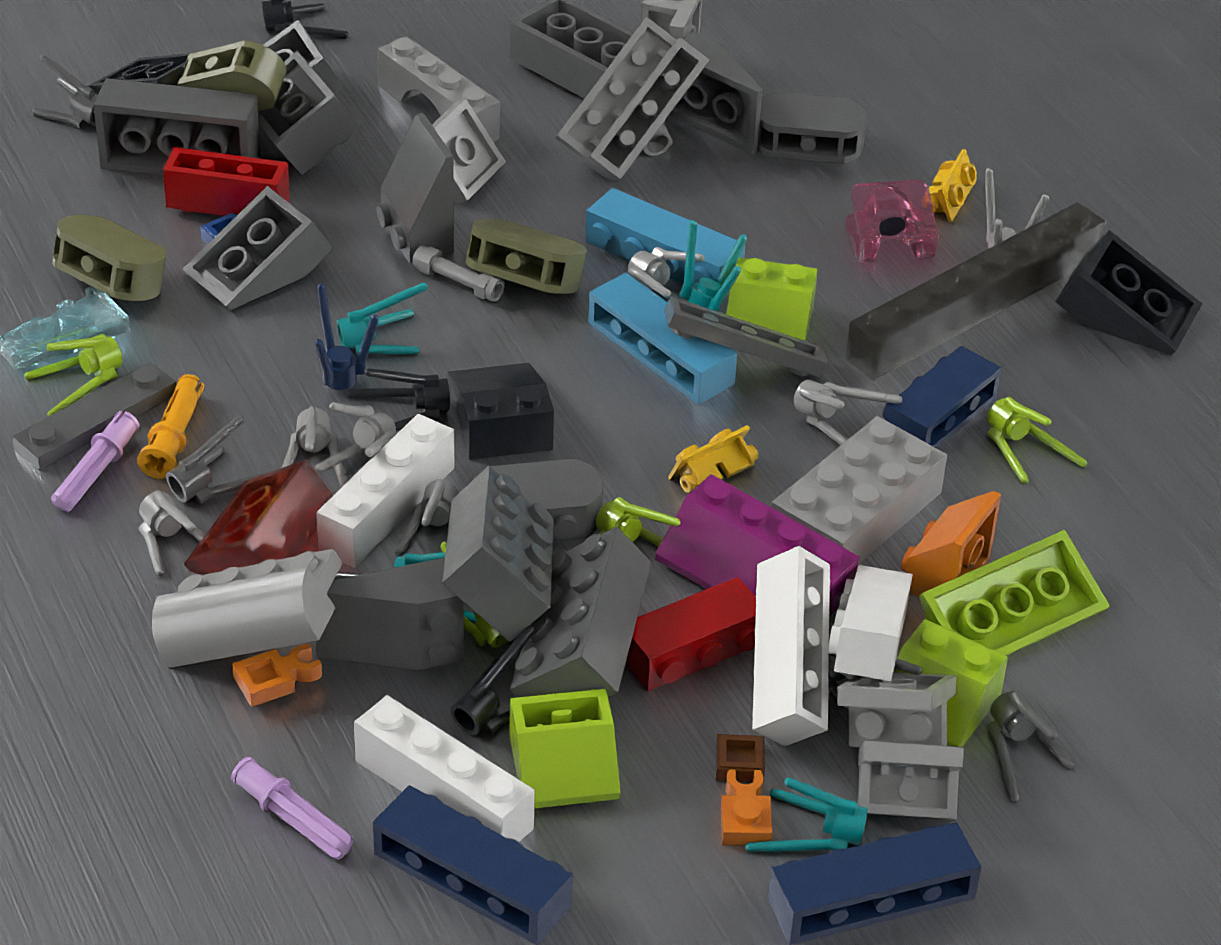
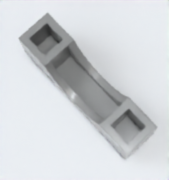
(410, 69)

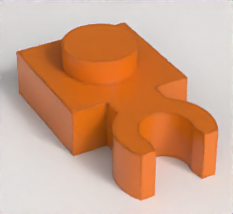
(273, 676)
(745, 812)

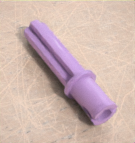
(105, 448)
(278, 797)

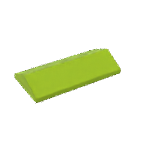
(1018, 596)

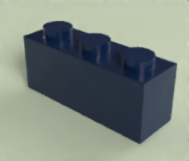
(946, 397)

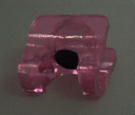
(891, 212)

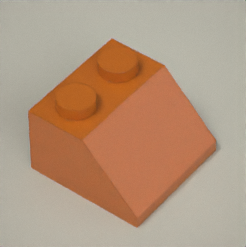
(953, 543)

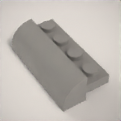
(631, 100)
(246, 609)

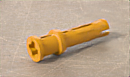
(168, 437)

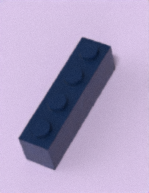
(473, 864)
(873, 883)

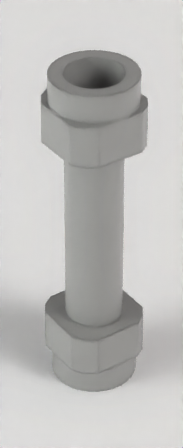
(430, 261)

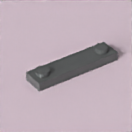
(795, 354)
(80, 421)

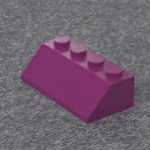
(731, 532)

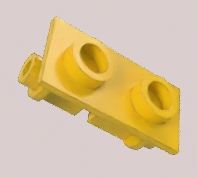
(952, 185)
(724, 449)

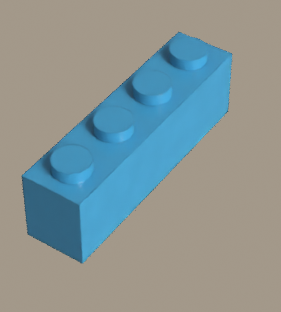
(631, 225)
(637, 323)

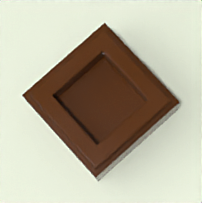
(740, 754)

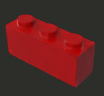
(219, 181)
(693, 634)

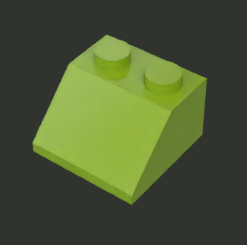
(774, 296)
(977, 673)

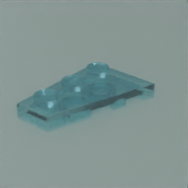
(79, 320)

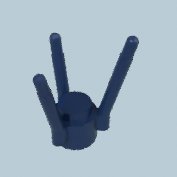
(338, 362)

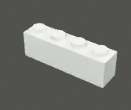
(385, 490)
(870, 622)
(791, 647)
(417, 753)

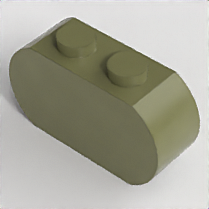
(237, 68)
(526, 255)
(109, 257)

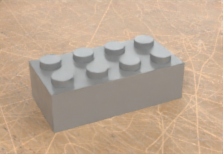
(866, 487)

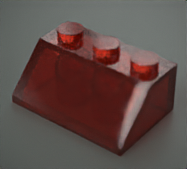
(263, 521)

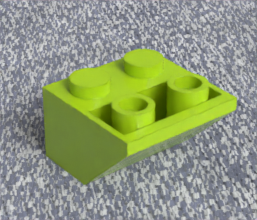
(565, 747)

